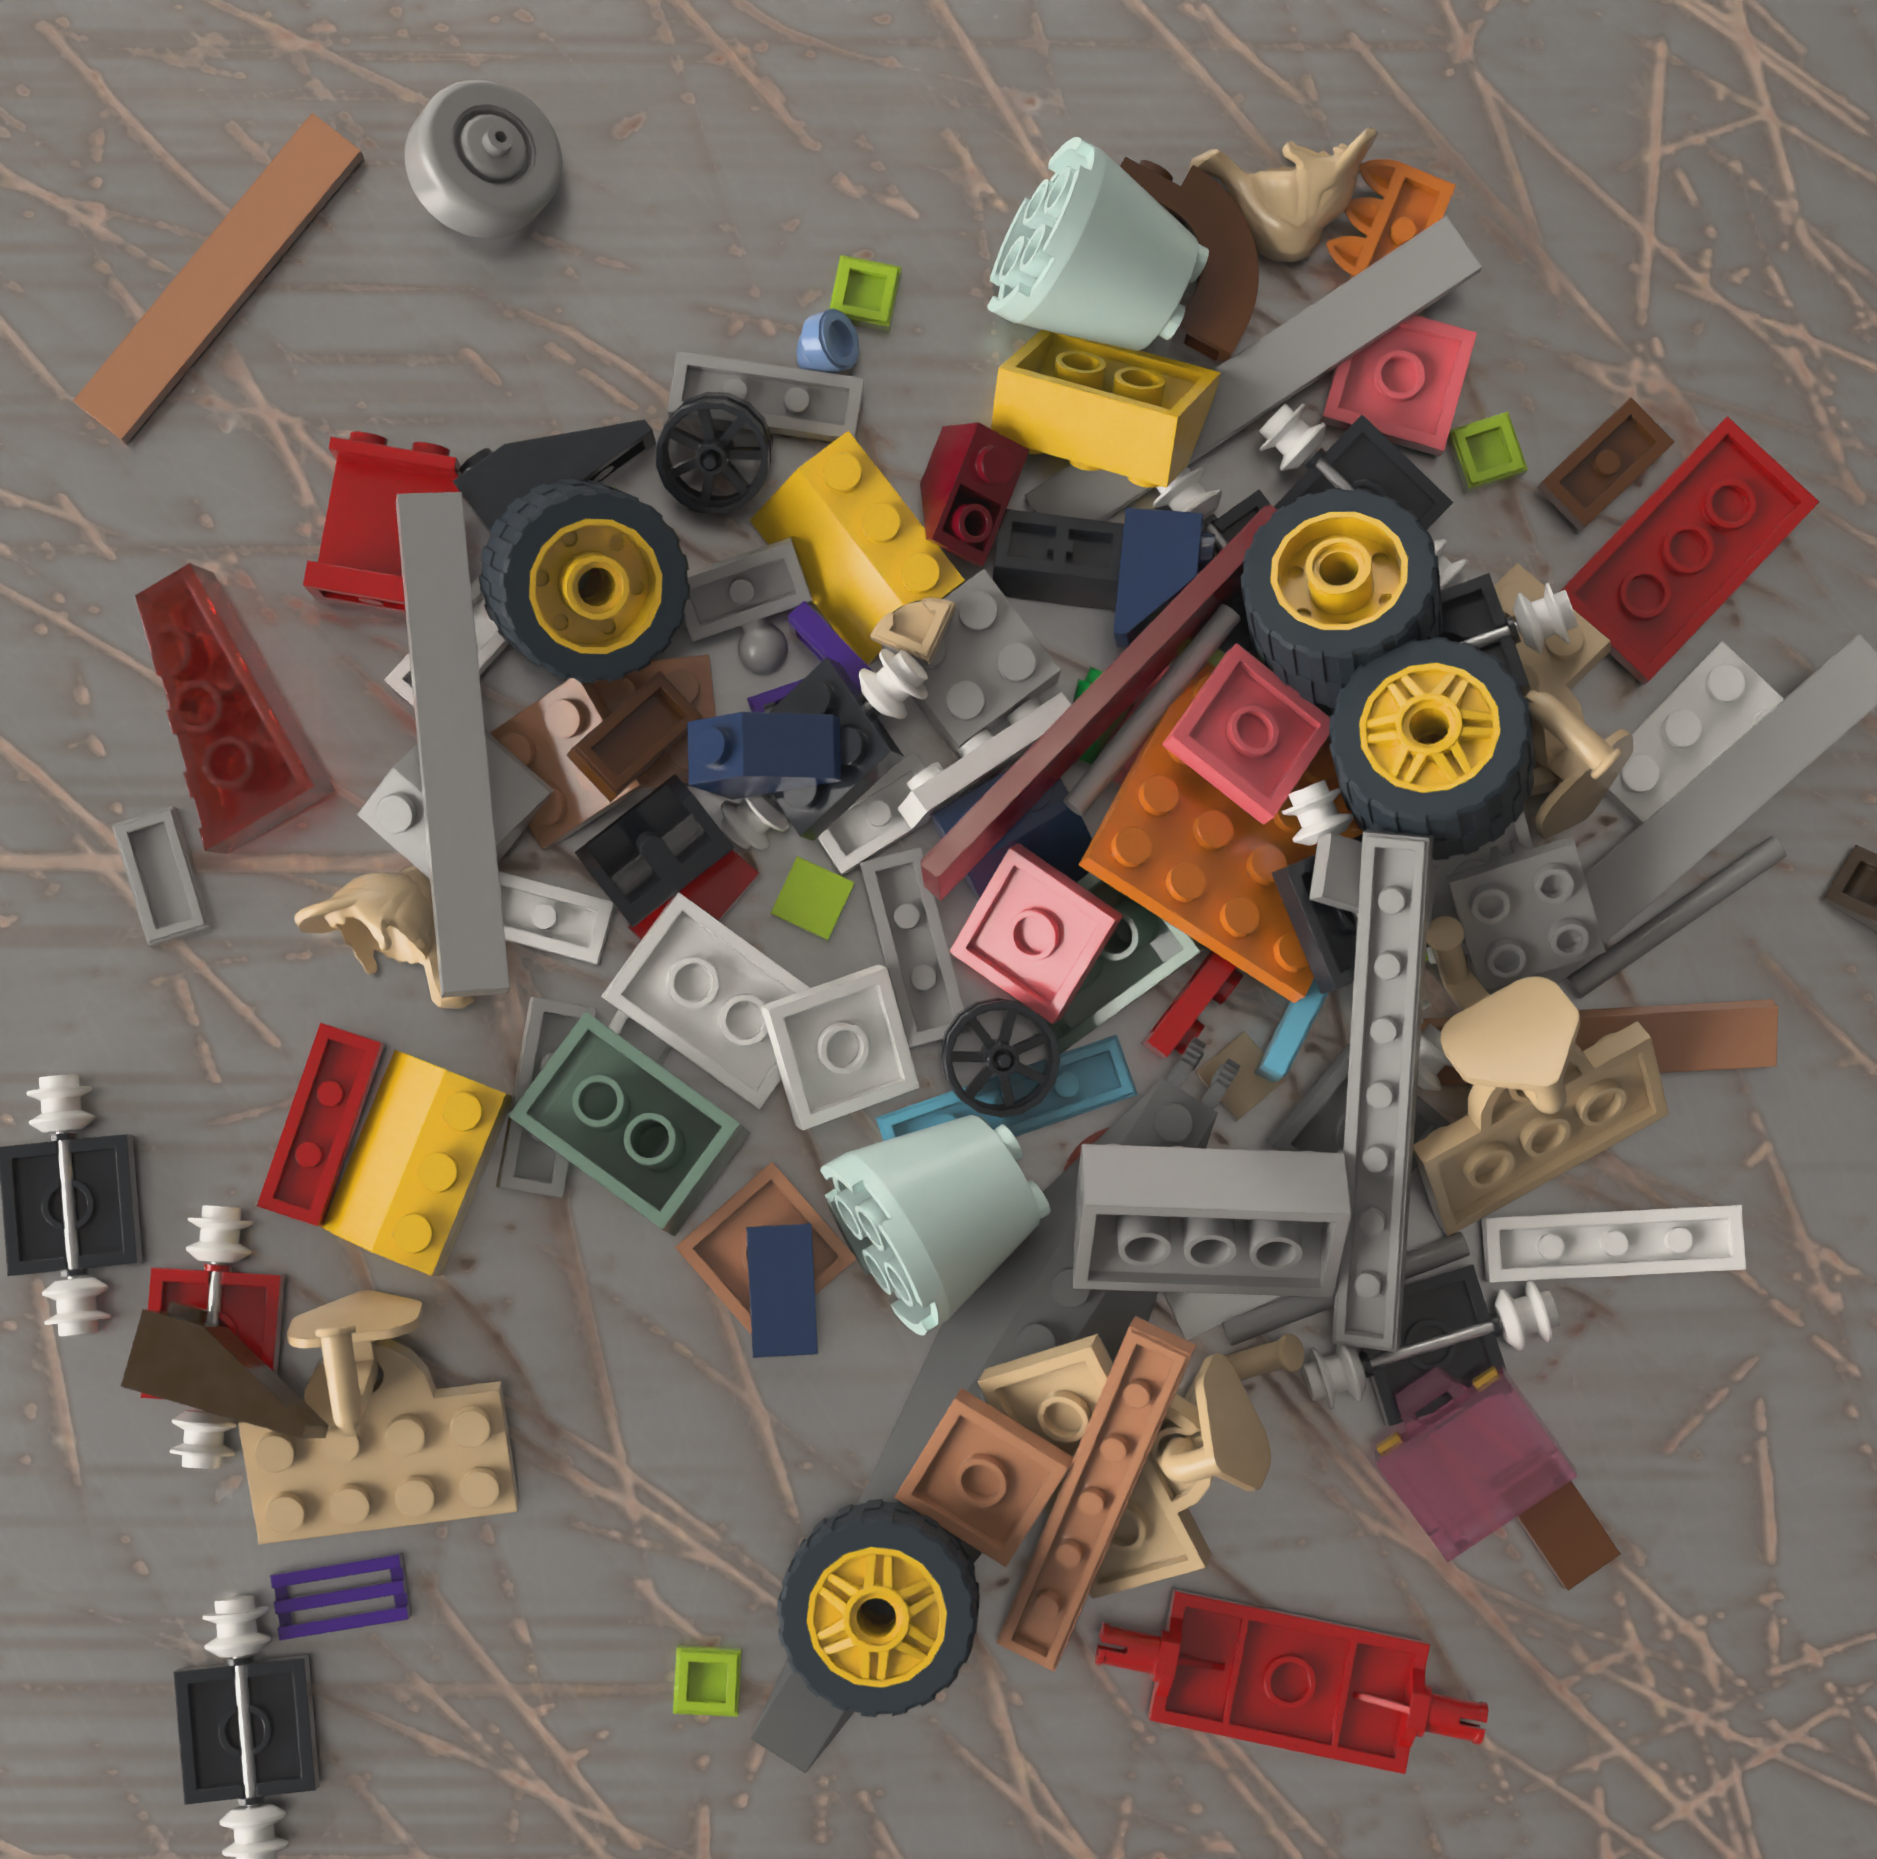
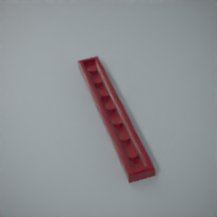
(1088, 716)

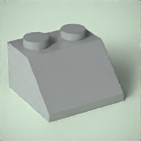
(398, 808)

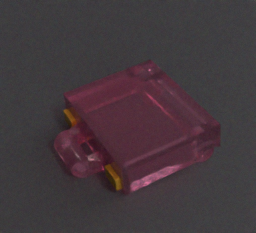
(1471, 1459)

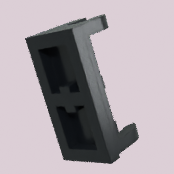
(1058, 559)

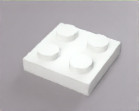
(840, 1046)

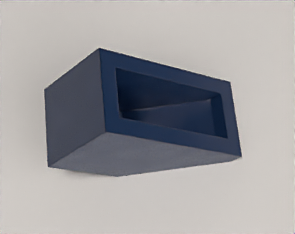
(1157, 561)
(763, 752)

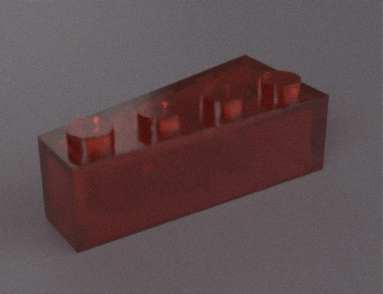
(232, 724)

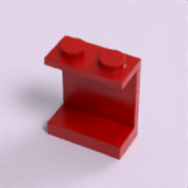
(360, 534)

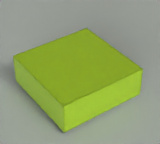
(866, 292)
(1486, 452)
(812, 898)
(707, 1680)

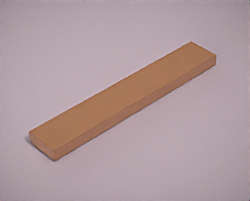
(218, 278)
(1681, 1034)
(1096, 1492)

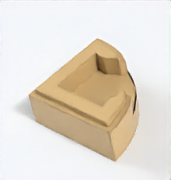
(916, 627)

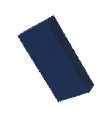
(782, 1290)

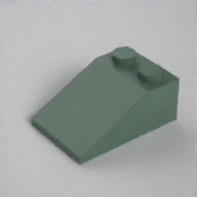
(1132, 963)
(629, 1124)

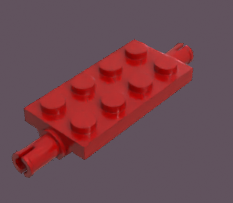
(1290, 1681)

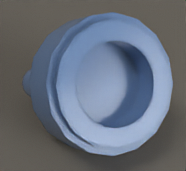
(828, 343)

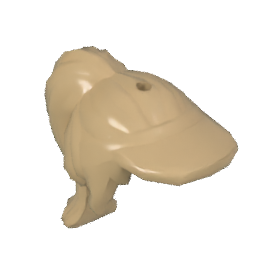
(1291, 203)
(387, 916)

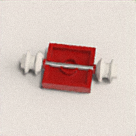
(236, 1300)

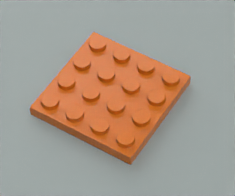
(1205, 859)

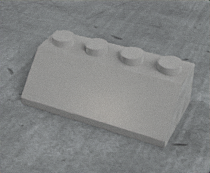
(1210, 1220)

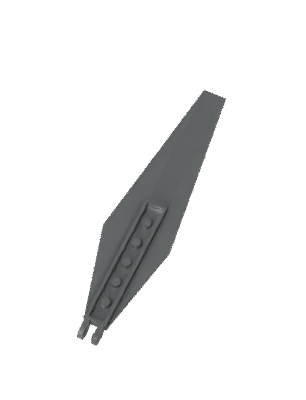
(1013, 1314)

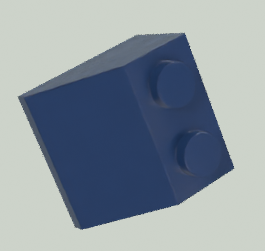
(1046, 830)

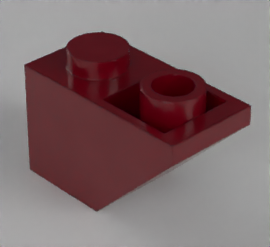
(969, 488)

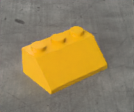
(1103, 406)
(855, 543)
(417, 1164)

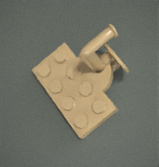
(1569, 755)
(1534, 1092)
(1205, 1432)
(391, 1445)

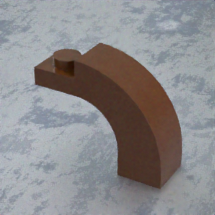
(1230, 280)

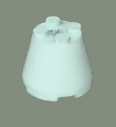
(1095, 256)
(934, 1213)

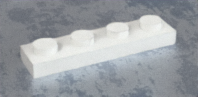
(1613, 1243)

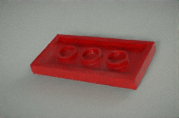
(1688, 549)

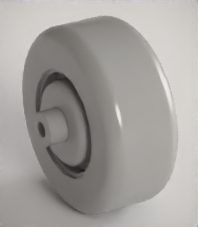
(483, 159)

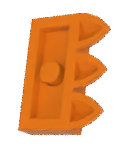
(1408, 207)

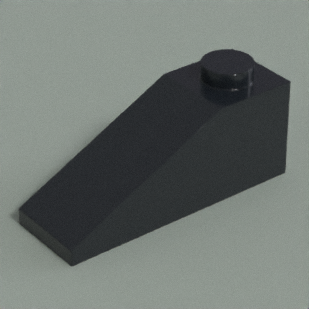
(596, 454)

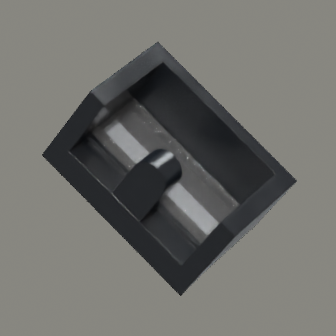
(654, 850)

